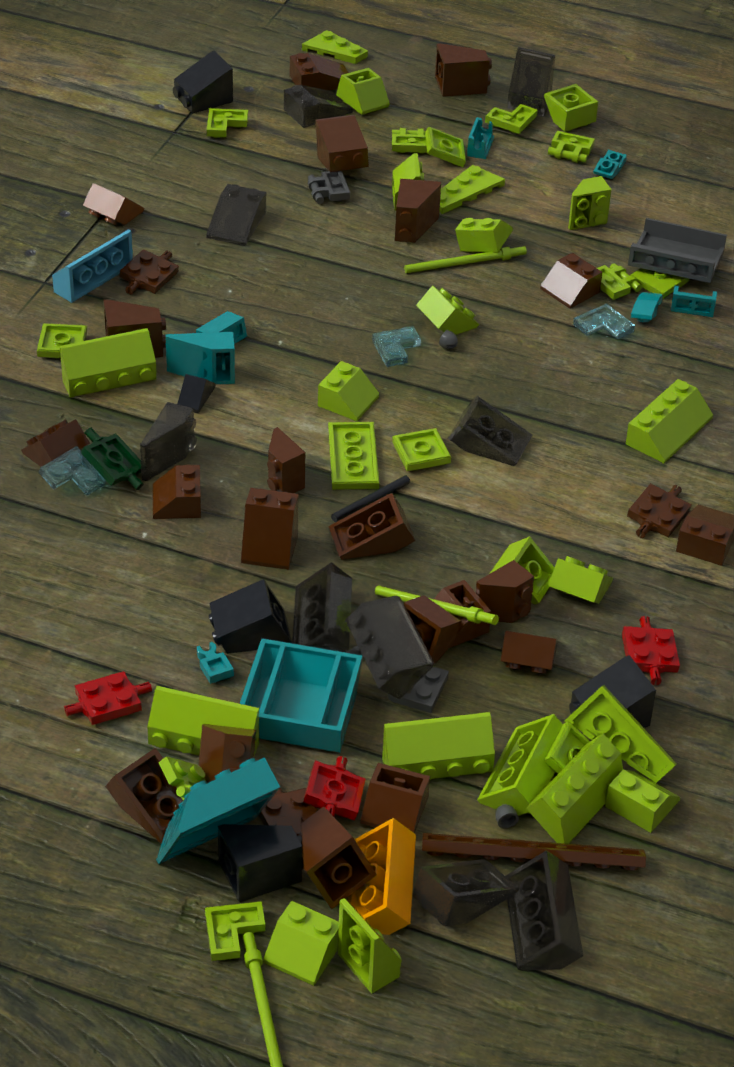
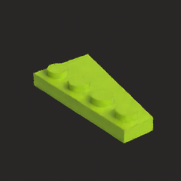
(467, 187)
(637, 747)

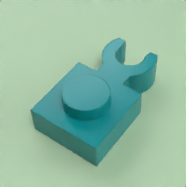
(214, 666)

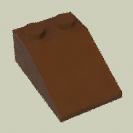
(316, 71)
(372, 530)
(706, 534)
(146, 794)

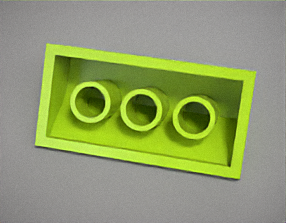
(108, 362)
(669, 421)
(179, 716)
(441, 745)
(521, 767)
(577, 790)

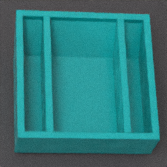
(303, 693)
(229, 799)

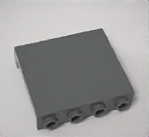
(678, 250)

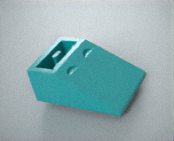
(202, 356)

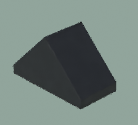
(195, 392)

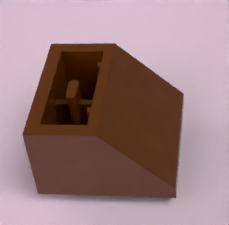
(55, 442)
(465, 596)
(395, 795)

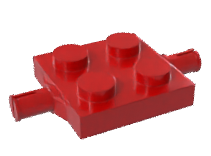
(651, 649)
(107, 698)
(335, 788)

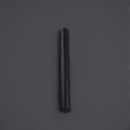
(376, 495)

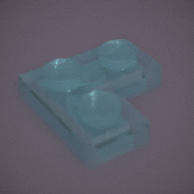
(605, 318)
(393, 342)
(75, 467)

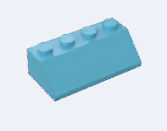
(94, 268)

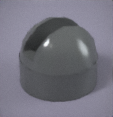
(448, 340)
(506, 816)

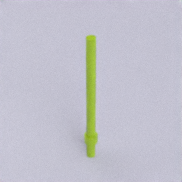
(503, 254)
(472, 614)
(254, 961)

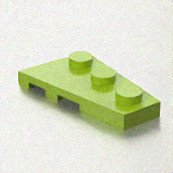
(332, 44)

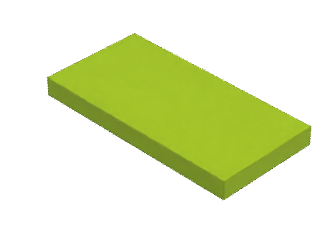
(353, 455)

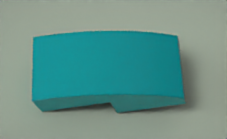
(610, 164)
(646, 306)

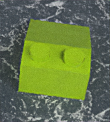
(365, 950)

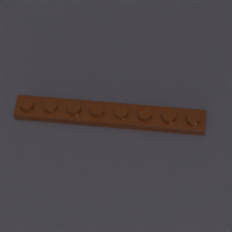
(522, 850)

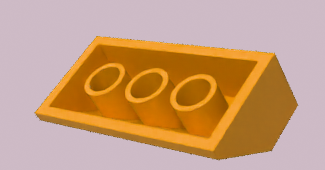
(388, 896)

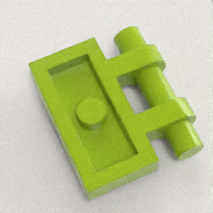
(409, 141)
(571, 146)
(617, 282)
(181, 774)

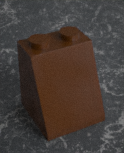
(462, 70)
(341, 143)
(416, 208)
(128, 317)
(270, 528)
(333, 858)

